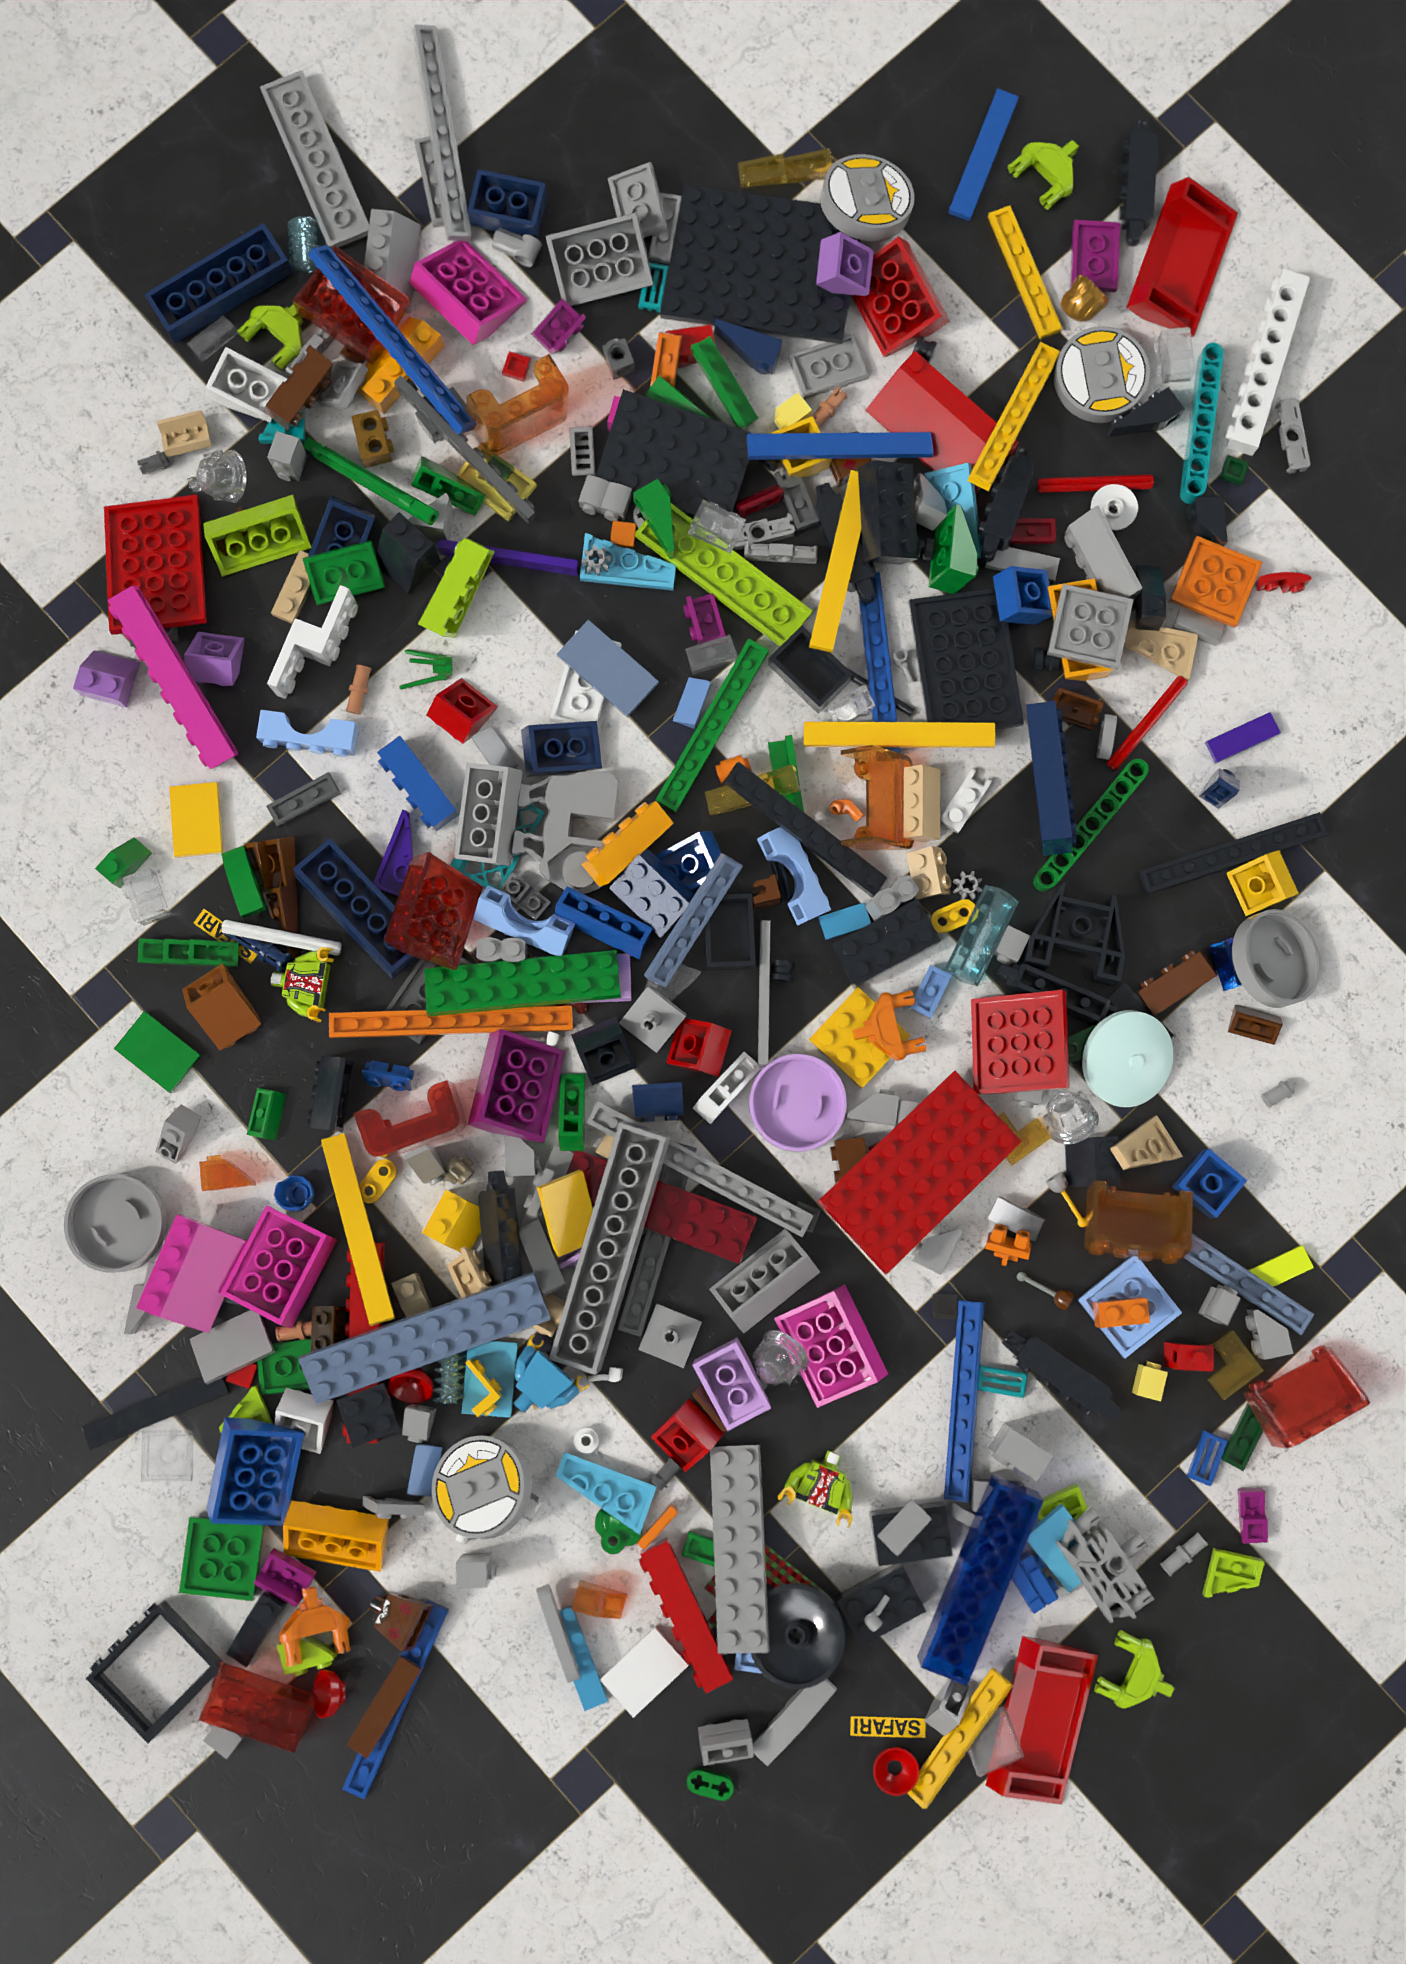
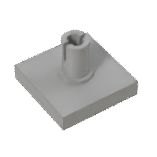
(652, 1018)
(670, 1335)

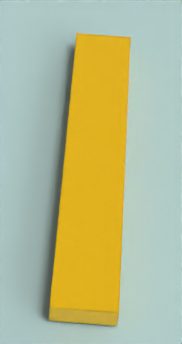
(1025, 272)
(958, 1741)

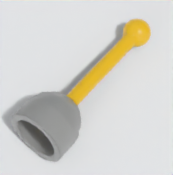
(1058, 1184)

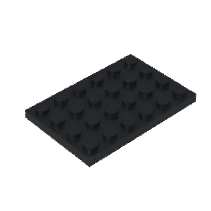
(679, 448)
(965, 660)

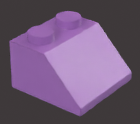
(844, 265)
(214, 658)
(106, 678)

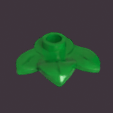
(608, 1527)

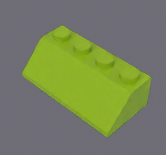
(273, 533)

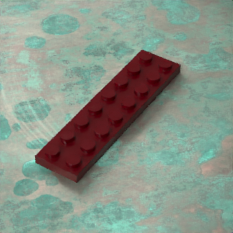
(681, 1213)

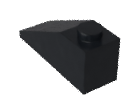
(1151, 599)
(256, 1628)

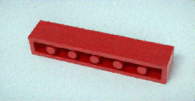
(686, 1615)

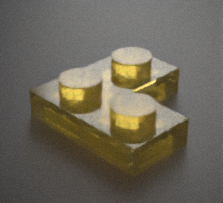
(1031, 1135)
(1239, 1366)

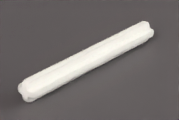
(279, 936)

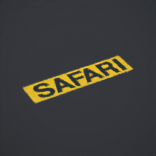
(213, 927)
(887, 1727)

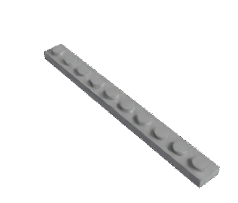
(441, 133)
(714, 1176)

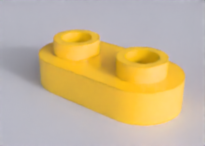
(952, 916)
(377, 1181)

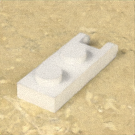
(964, 802)

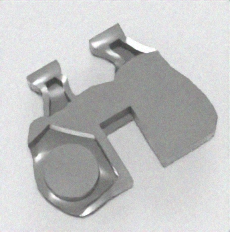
(560, 855)

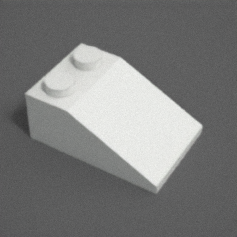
(242, 384)

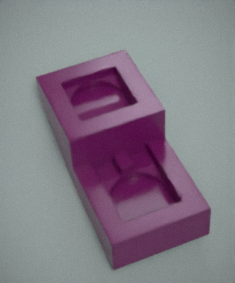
(1252, 1515)

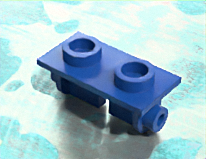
(377, 1075)

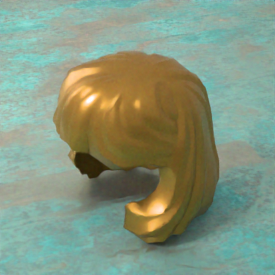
(1083, 300)

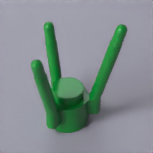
(441, 665)

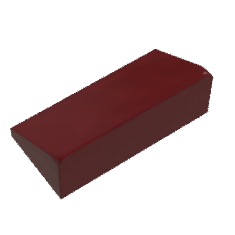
(759, 500)

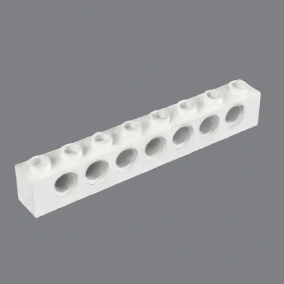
(1293, 287)

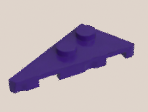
(396, 858)

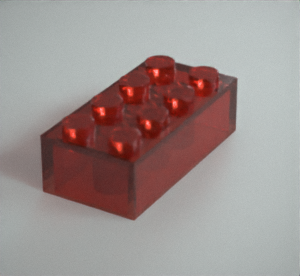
(257, 1707)

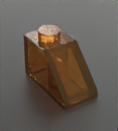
(222, 1174)
(598, 1601)

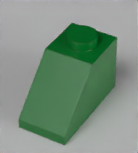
(123, 861)

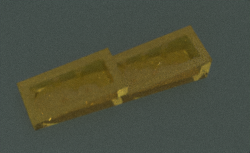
(780, 170)
(725, 799)

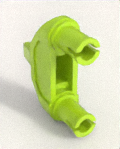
(1053, 164)
(283, 325)
(1142, 1677)

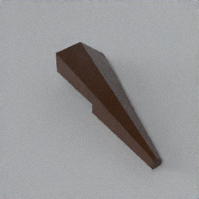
(275, 864)

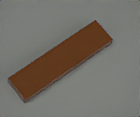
(384, 1706)

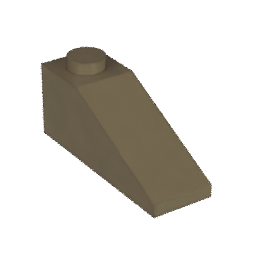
(412, 1295)

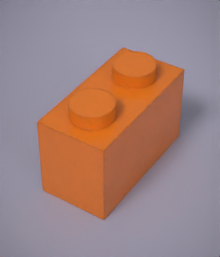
(1121, 1312)

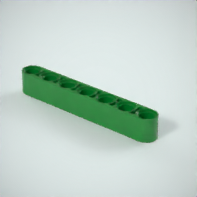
(1100, 819)

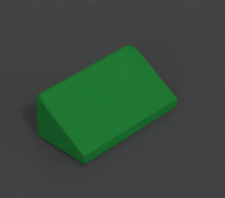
(266, 1114)

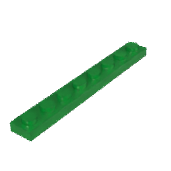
(712, 726)

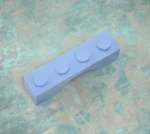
(336, 737)
(808, 896)
(497, 912)

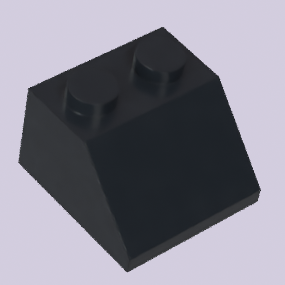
(603, 1050)
(1092, 1161)

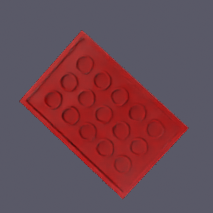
(161, 553)

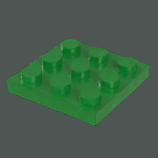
(221, 1559)

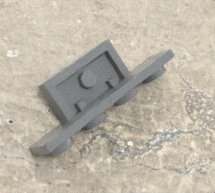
(555, 1168)

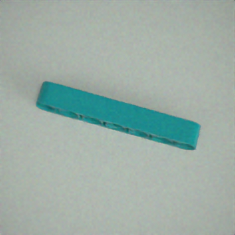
(1205, 413)

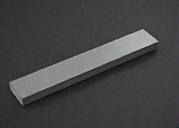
(764, 973)

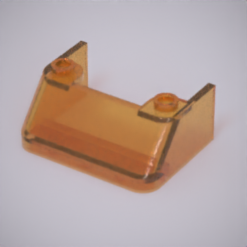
(884, 798)

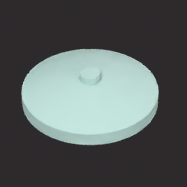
(1127, 1058)

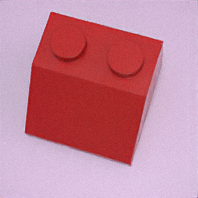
(461, 710)
(699, 1046)
(687, 1435)

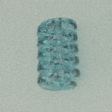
(301, 241)
(449, 1379)

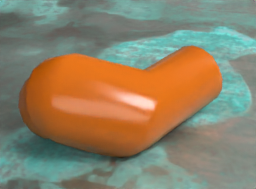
(846, 806)

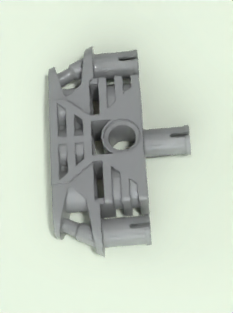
(1088, 1569)

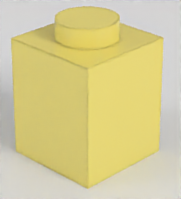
(792, 411)
(1150, 1381)

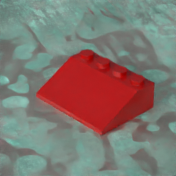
(899, 299)

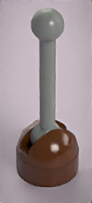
(1061, 1298)

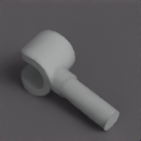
(903, 664)
(872, 1619)

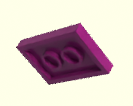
(1096, 253)

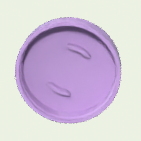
(797, 1103)

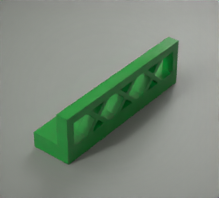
(724, 383)
(783, 755)

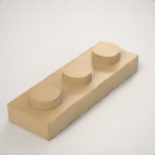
(293, 592)

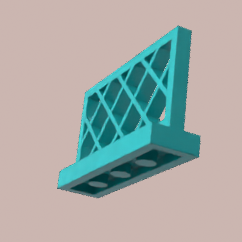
(460, 864)

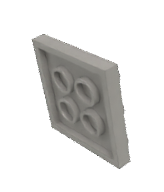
(1090, 627)

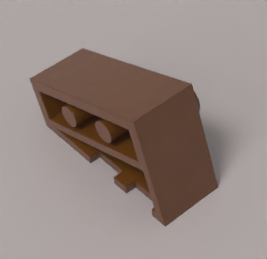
(300, 389)
(1177, 981)
(847, 1154)

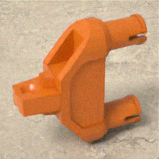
(883, 1029)
(311, 1619)

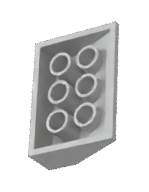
(600, 259)

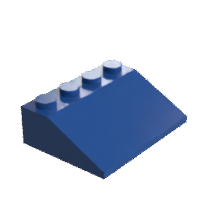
(253, 1473)

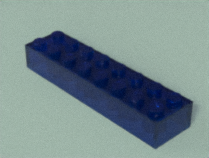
(979, 1579)

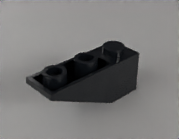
(1151, 416)

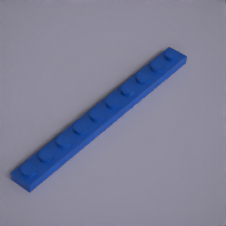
(392, 339)

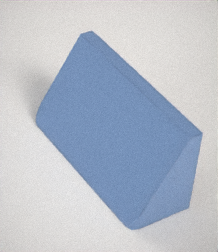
(692, 702)
(423, 1468)

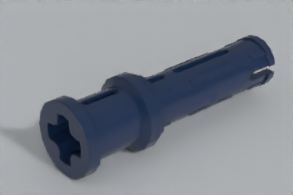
(266, 951)

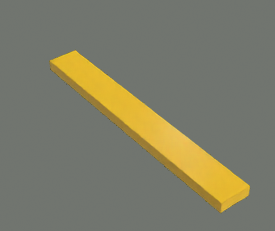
(1014, 416)
(839, 569)
(899, 734)
(357, 1229)

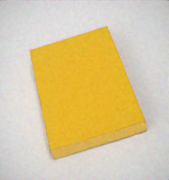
(196, 819)
(566, 1211)

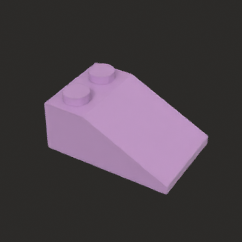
(731, 1383)

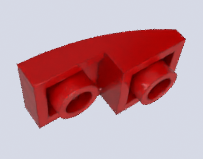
(1287, 581)

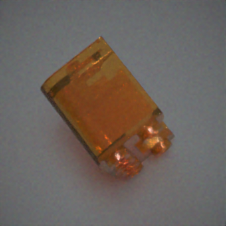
(523, 416)
(1138, 1224)

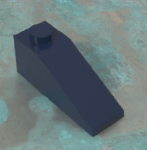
(754, 348)
(1220, 788)

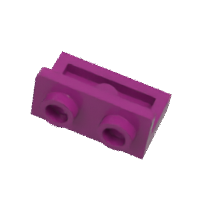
(558, 326)
(704, 618)
(285, 1577)

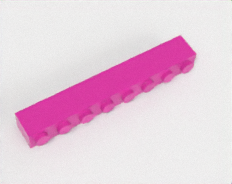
(172, 676)

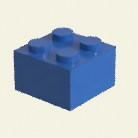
(1022, 595)
(1211, 1181)

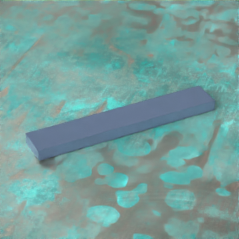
(693, 920)
(1249, 1285)

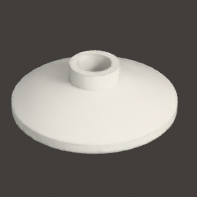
(1119, 498)

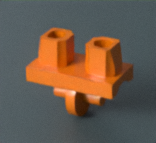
(1008, 1247)

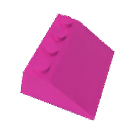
(466, 290)
(278, 1267)
(191, 1274)
(836, 1345)

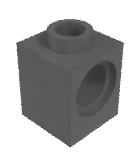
(620, 367)

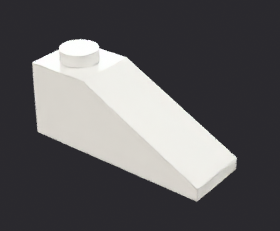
(726, 1087)

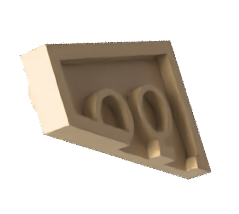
(1167, 648)
(1146, 1146)

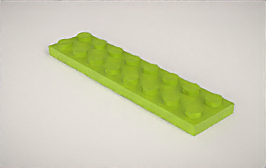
(731, 580)

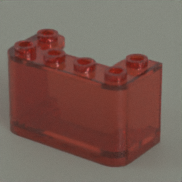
(388, 1141)

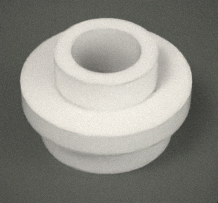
(591, 1434)

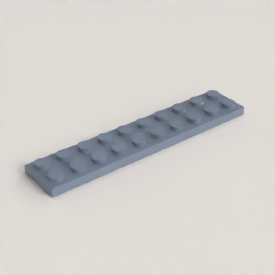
(424, 1338)

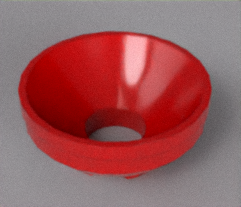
(411, 1389)
(329, 1693)
(898, 1783)

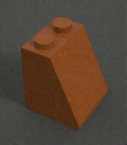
(221, 1007)

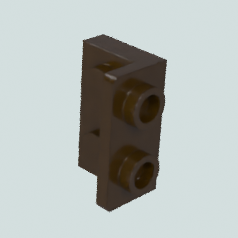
(327, 1326)

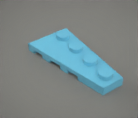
(628, 567)
(612, 1491)

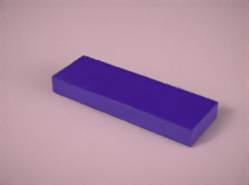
(1242, 737)

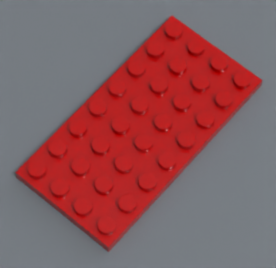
(919, 1172)

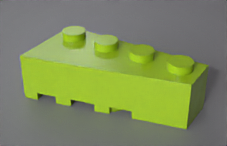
(457, 588)

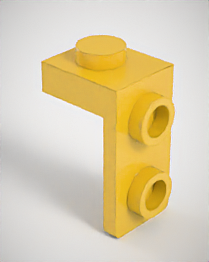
(488, 1404)

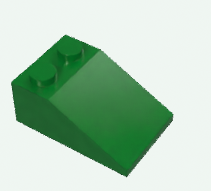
(953, 554)

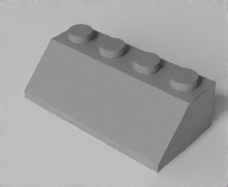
(393, 249)
(1101, 555)
(488, 814)
(764, 1280)

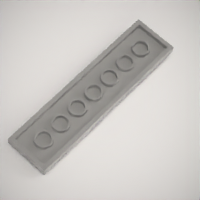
(316, 159)
(739, 1549)

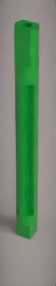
(371, 482)

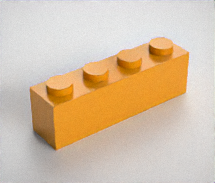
(631, 839)

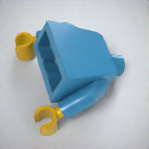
(543, 1380)

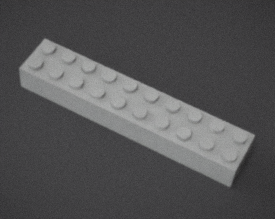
(609, 1247)

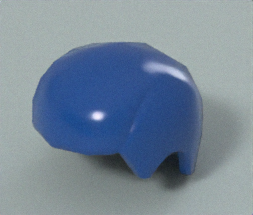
(294, 1193)

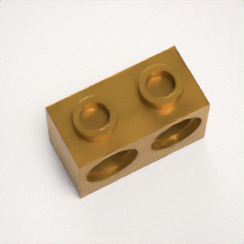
(369, 439)

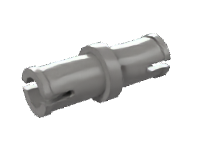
(1183, 1554)

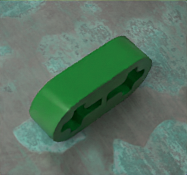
(712, 1778)

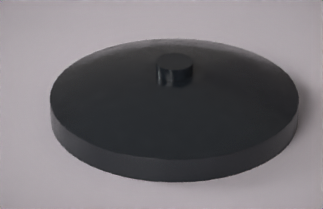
(804, 1637)

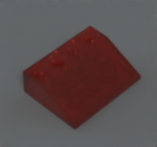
(329, 311)
(433, 911)

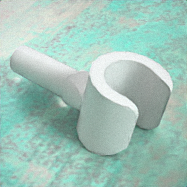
(552, 1039)
(615, 1375)

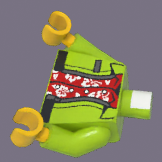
(306, 982)
(822, 1487)

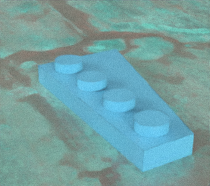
(955, 489)

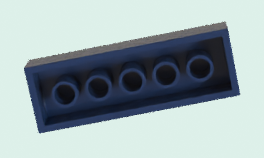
(219, 283)
(1051, 778)
(352, 903)

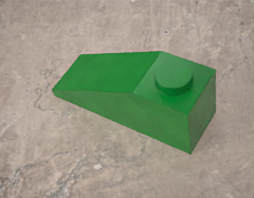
(438, 480)
(655, 507)
(572, 1112)

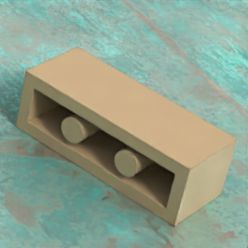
(921, 803)

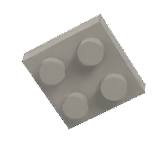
(345, 382)

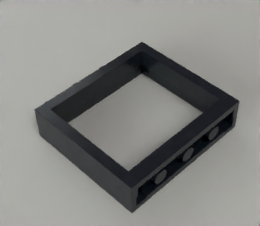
(121, 1703)

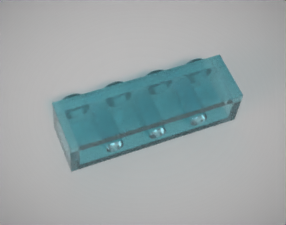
(981, 935)

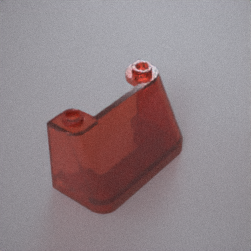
(1306, 1399)

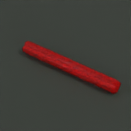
(1093, 483)
(1147, 723)

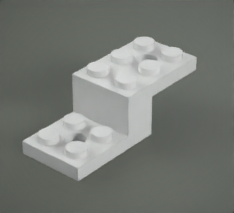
(313, 643)

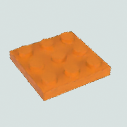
(1215, 581)

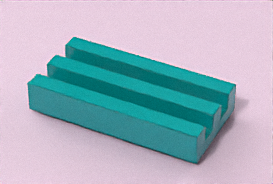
(651, 305)
(1022, 1384)

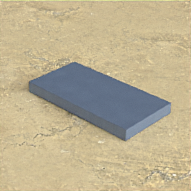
(607, 668)

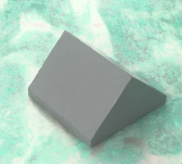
(443, 525)

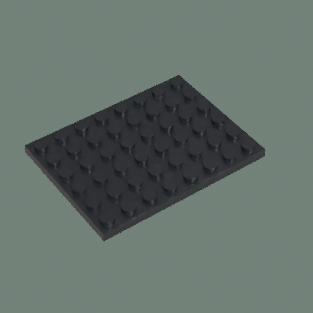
(752, 265)

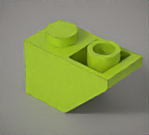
(312, 1653)

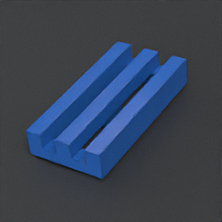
(1197, 1456)

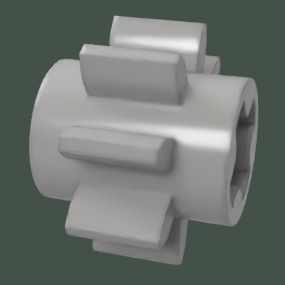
(596, 553)
(969, 879)

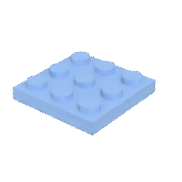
(1131, 1281)

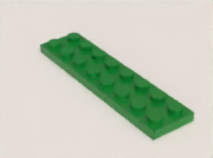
(522, 983)

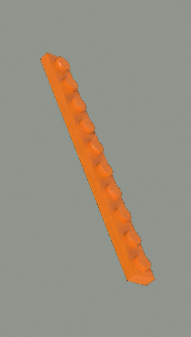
(418, 1023)

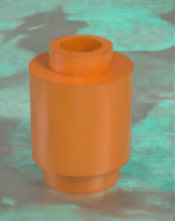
(726, 766)

